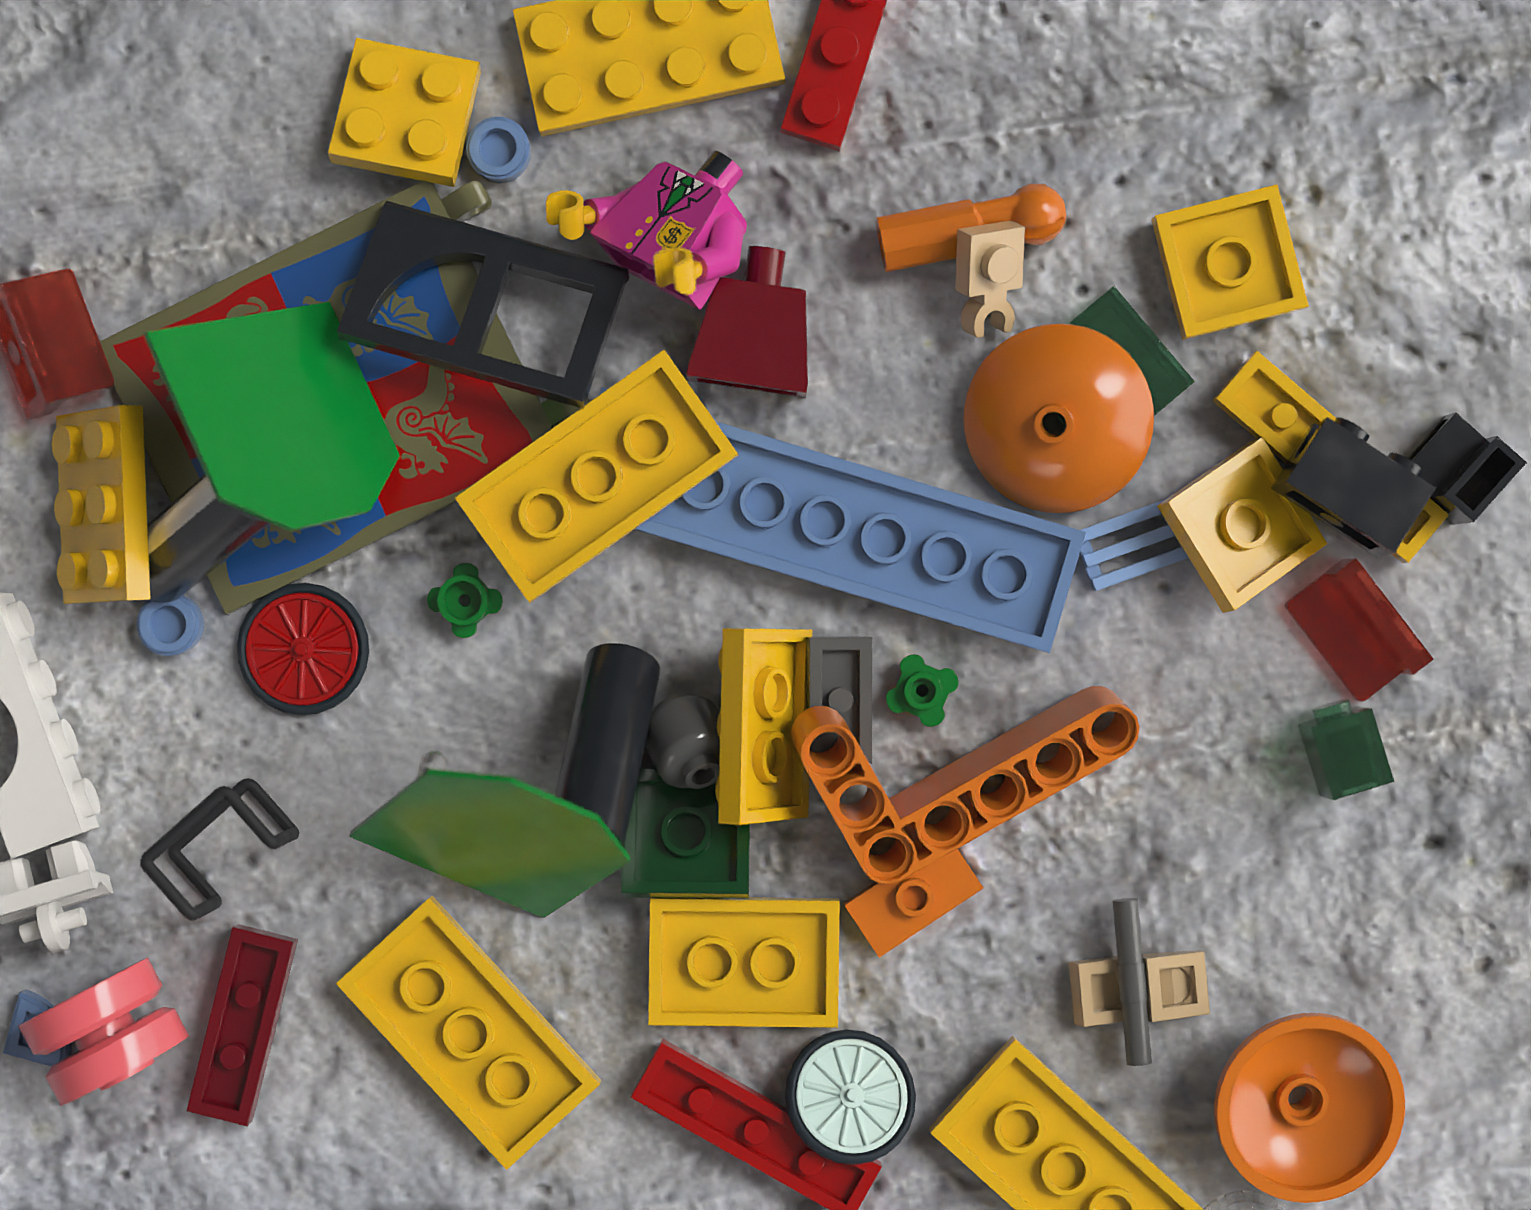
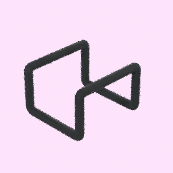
(194, 824)

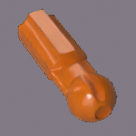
(931, 232)

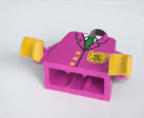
(666, 228)

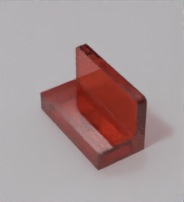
(50, 342)
(1357, 629)

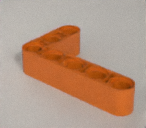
(961, 781)

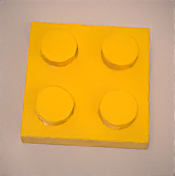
(404, 112)
(1229, 262)
(1239, 527)

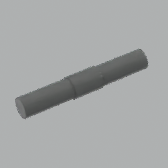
(1132, 982)

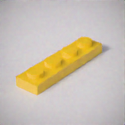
(1282, 412)

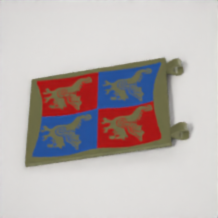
(441, 421)

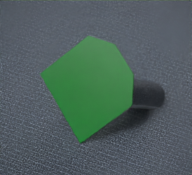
(278, 432)
(521, 839)

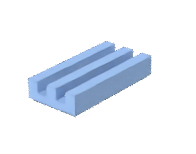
(1092, 558)

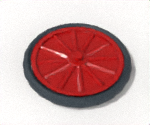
(303, 649)

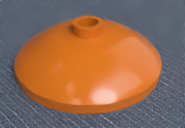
(1085, 381)
(1331, 1136)

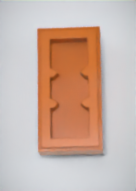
(899, 910)

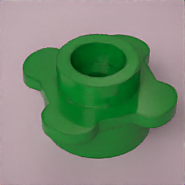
(446, 600)
(939, 685)

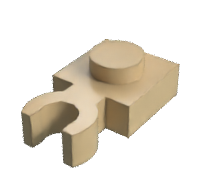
(986, 267)

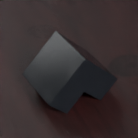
(1465, 468)

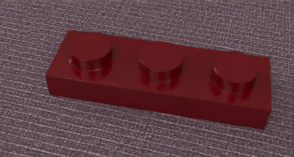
(242, 1025)

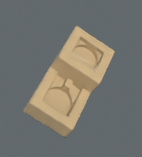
(1173, 982)

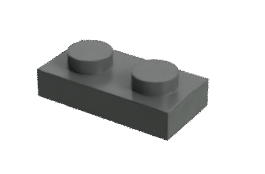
(841, 679)

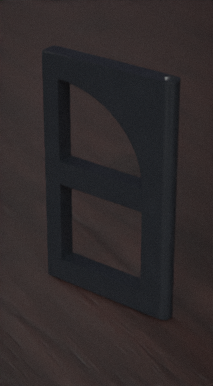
(414, 240)

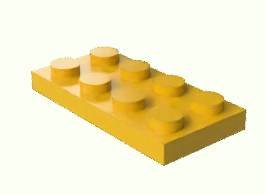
(642, 56)
(596, 476)
(469, 1032)
(1047, 1145)

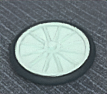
(850, 1097)

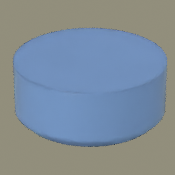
(498, 149)
(170, 626)

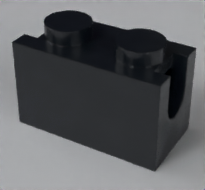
(1354, 486)

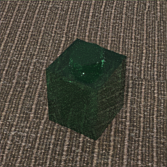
(1345, 750)

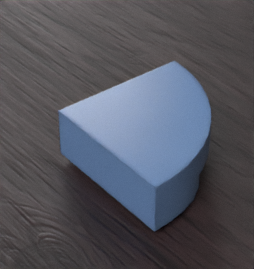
(28, 1006)

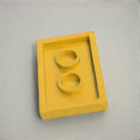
(102, 505)
(759, 702)
(744, 962)

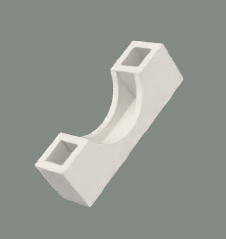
(44, 793)

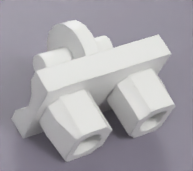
(72, 883)

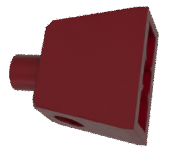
(754, 331)

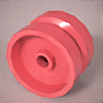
(104, 1032)

